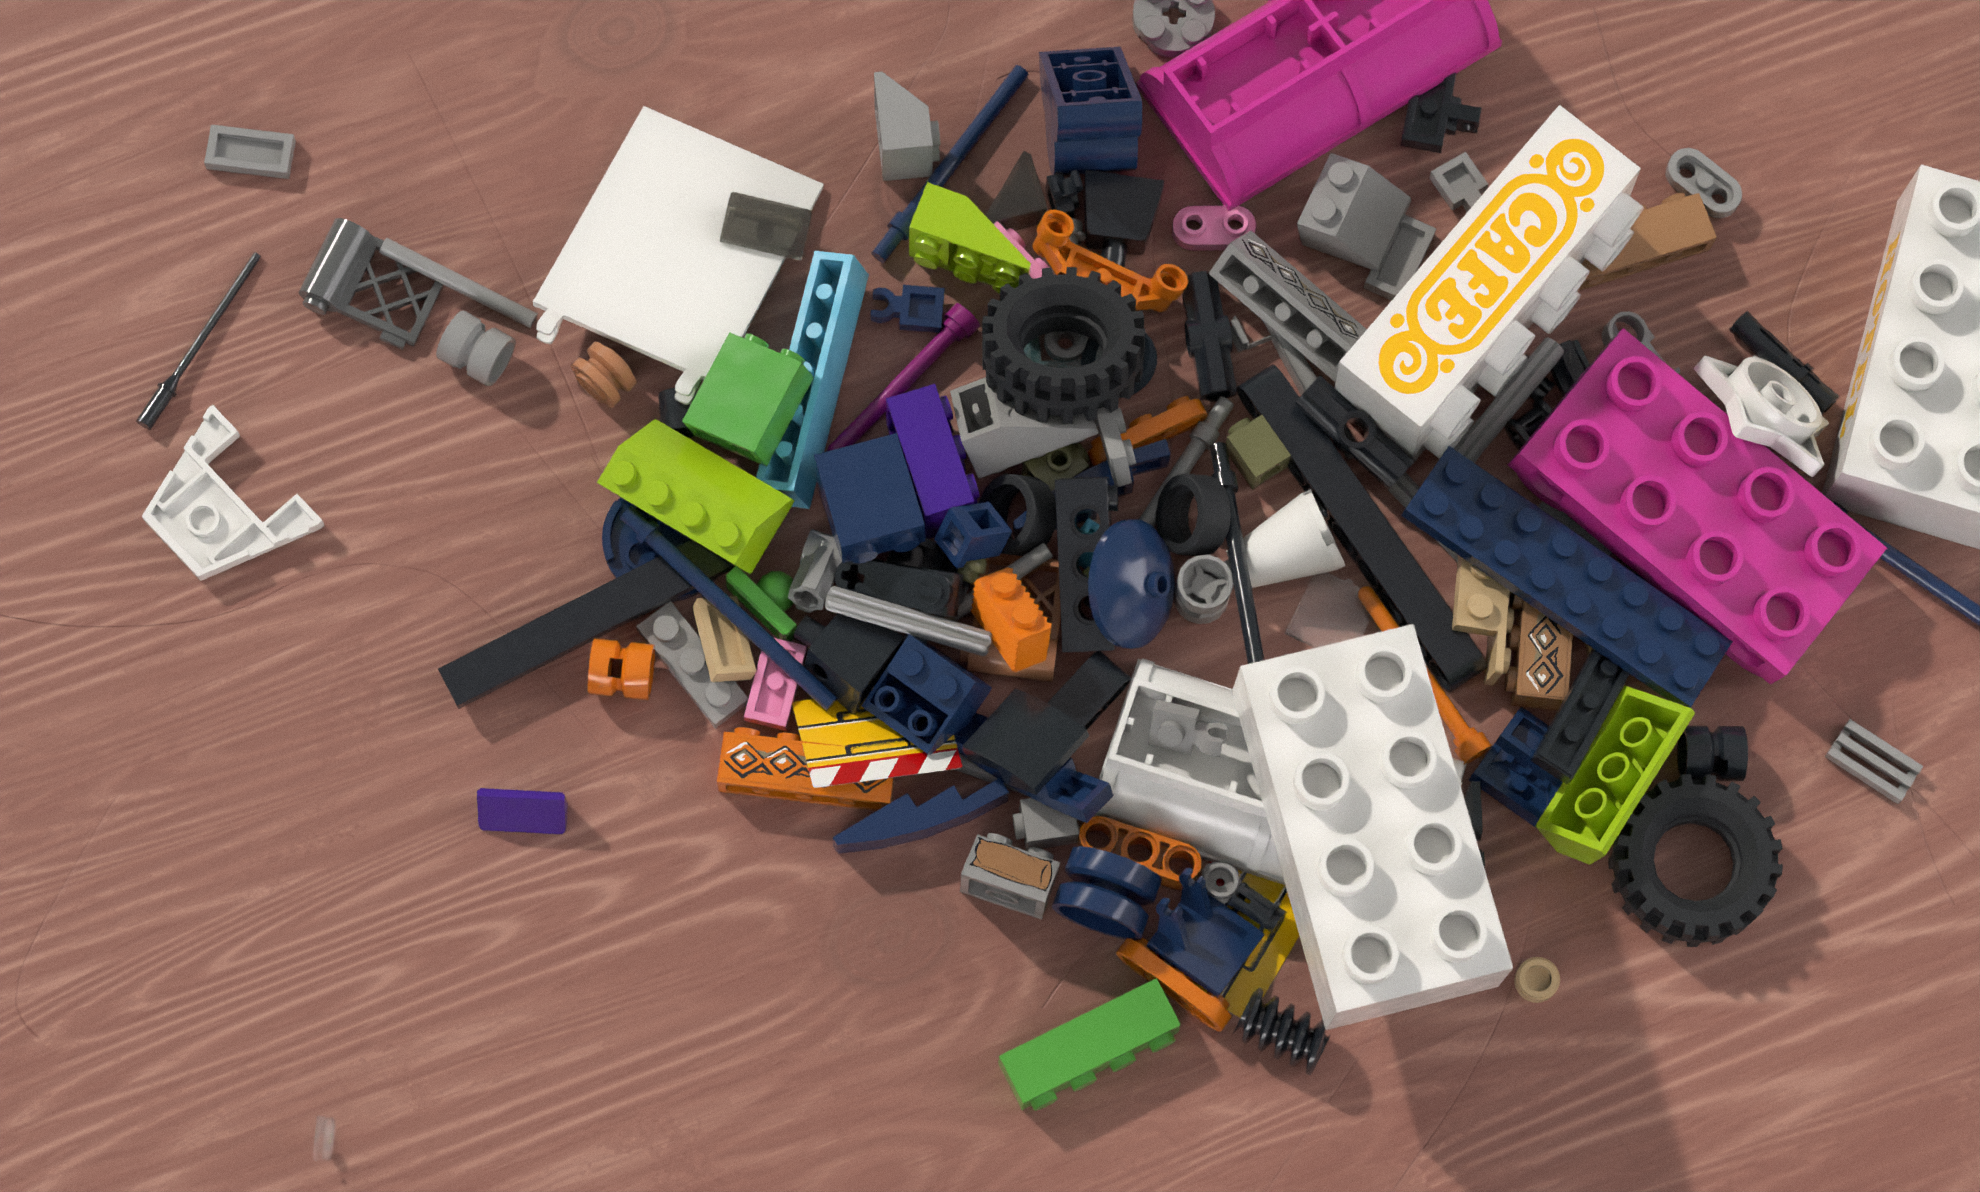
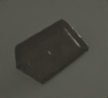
(766, 226)

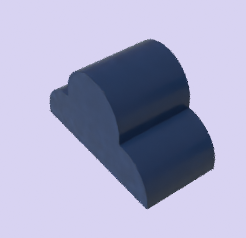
(1090, 110)

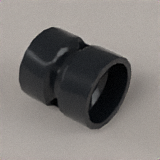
(1713, 753)

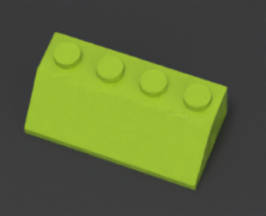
(697, 493)
(1613, 774)

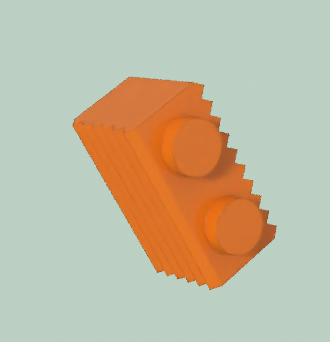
(1012, 618)

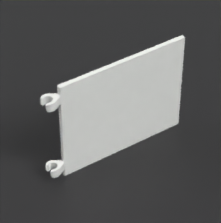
(650, 250)

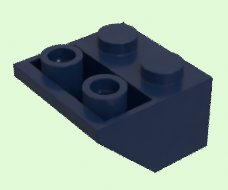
(926, 695)

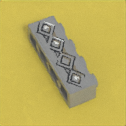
(1287, 302)

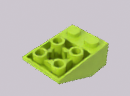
(958, 237)

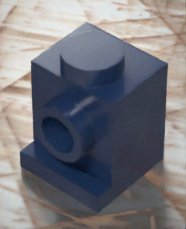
(972, 533)

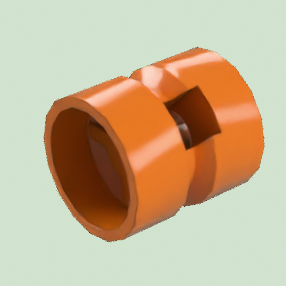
(636, 669)

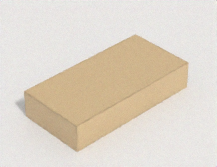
(723, 644)

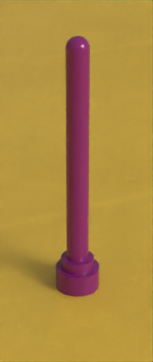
(958, 324)

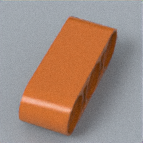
(1160, 847)

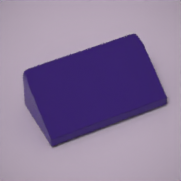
(522, 811)

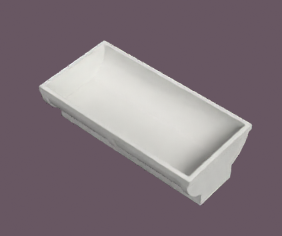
(1194, 796)

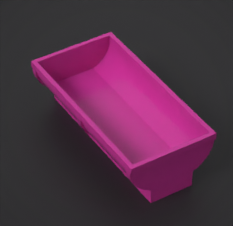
(1306, 80)

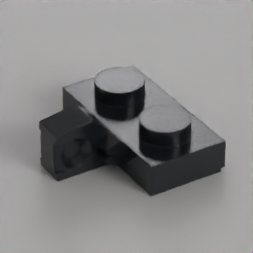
(1435, 115)

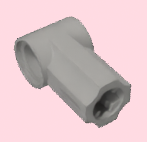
(816, 572)

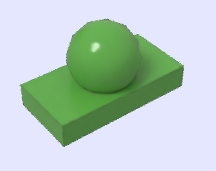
(765, 600)

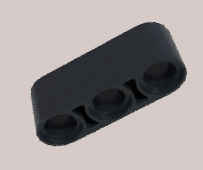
(1091, 690)

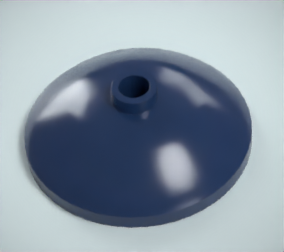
(1131, 583)

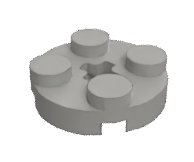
(1169, 38)

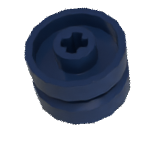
(1106, 893)

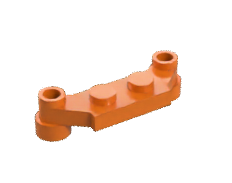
(1060, 253)

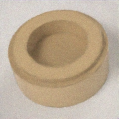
(1537, 979)

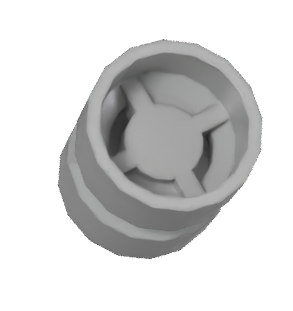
(480, 351)
(1203, 589)

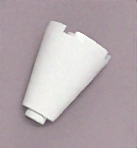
(1291, 544)

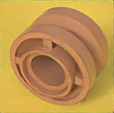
(603, 374)

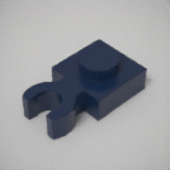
(918, 308)

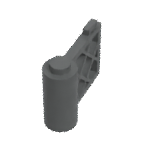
(338, 276)

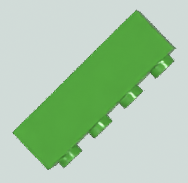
(1090, 1044)

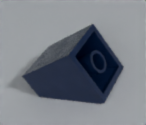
(869, 499)

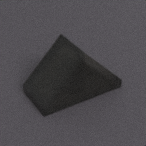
(1021, 198)

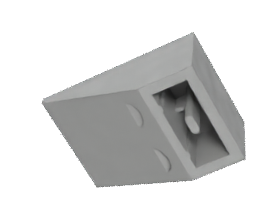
(1000, 437)

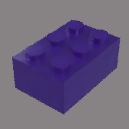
(931, 453)

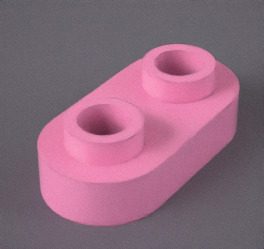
(1214, 229)

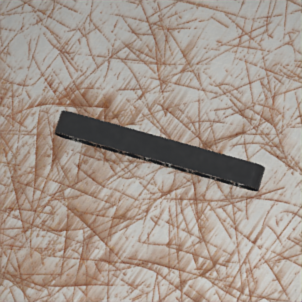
(1363, 530)

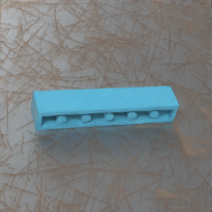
(824, 340)

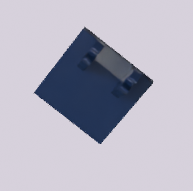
(1203, 936)

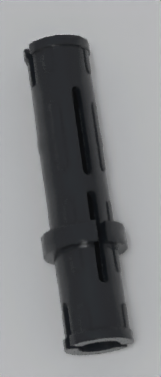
(1769, 348)

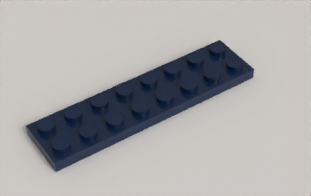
(1567, 578)

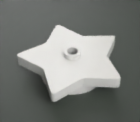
(1768, 408)

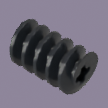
(1283, 1031)

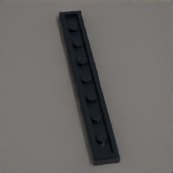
(574, 625)

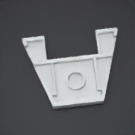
(207, 520)

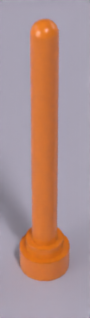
(1467, 740)

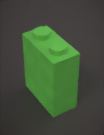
(748, 397)

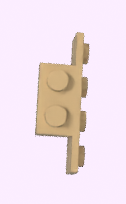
(1483, 610)

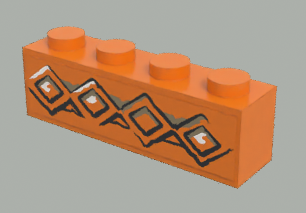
(780, 771)

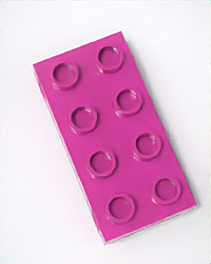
(1696, 508)

